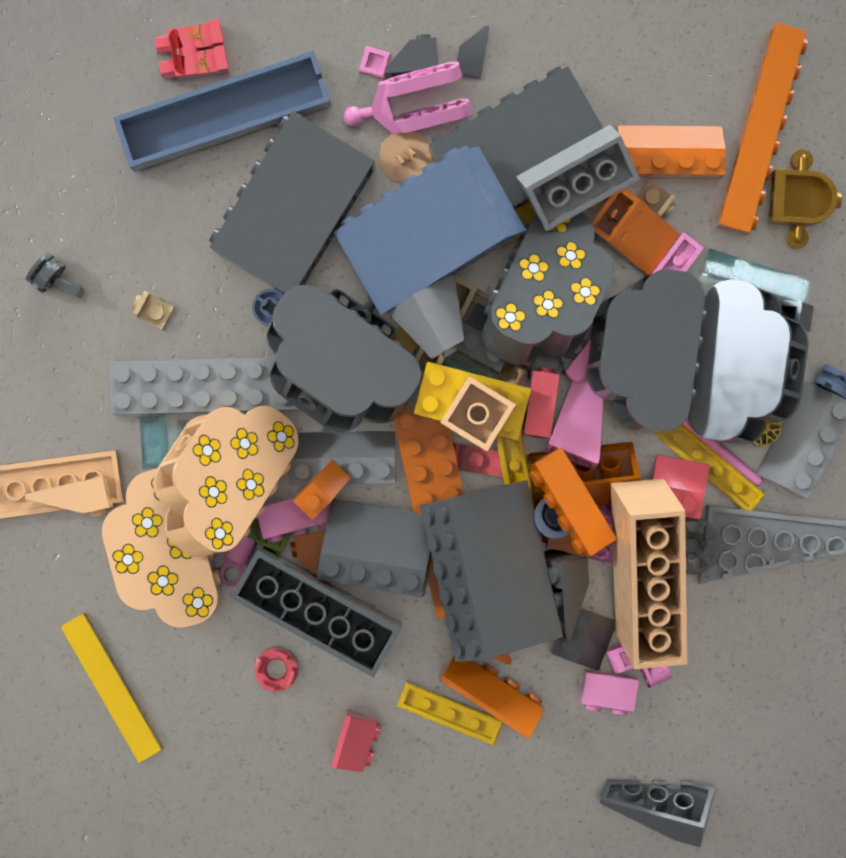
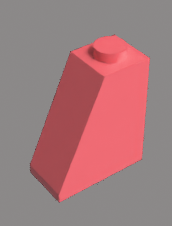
(541, 403)

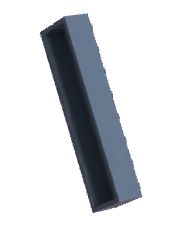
(221, 111)

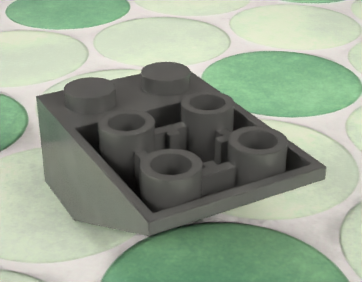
(569, 584)

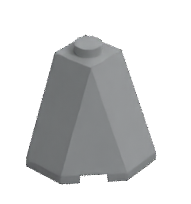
(432, 318)

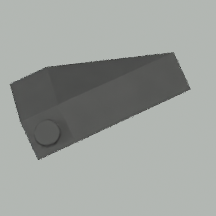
(670, 809)

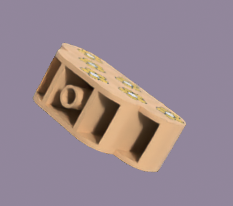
(222, 476)
(151, 568)

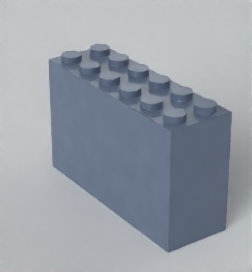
(429, 227)

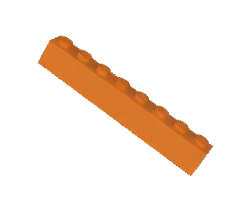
(761, 129)

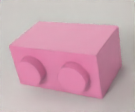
(609, 692)

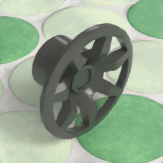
(696, 544)

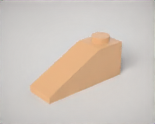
(81, 497)

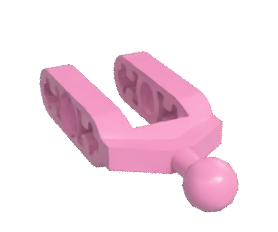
(416, 119)

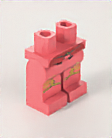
(195, 51)

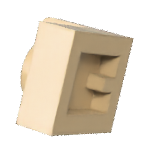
(657, 198)
(152, 310)

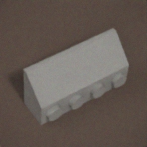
(578, 177)
(805, 442)
(362, 455)

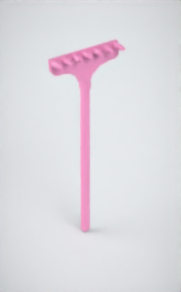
(577, 371)

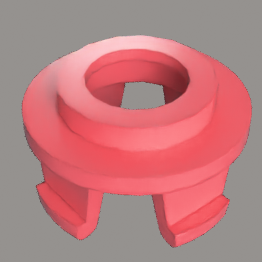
(273, 684)

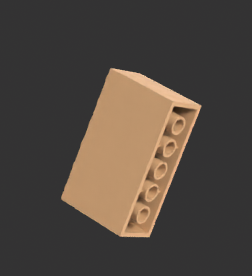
(649, 573)

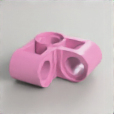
(238, 558)
(621, 663)

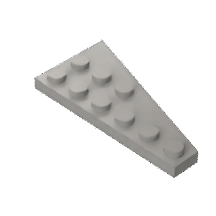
(767, 540)

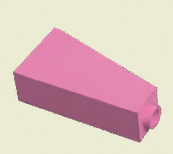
(579, 425)

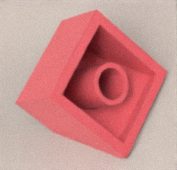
(686, 480)
(355, 741)

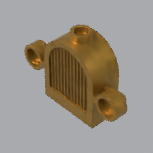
(801, 198)

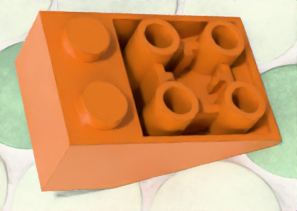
(634, 231)

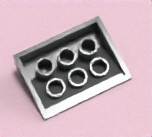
(375, 548)

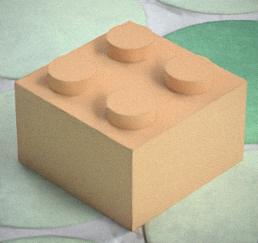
(477, 413)

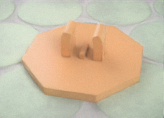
(404, 155)

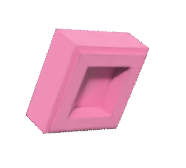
(374, 62)

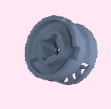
(264, 305)
(832, 380)

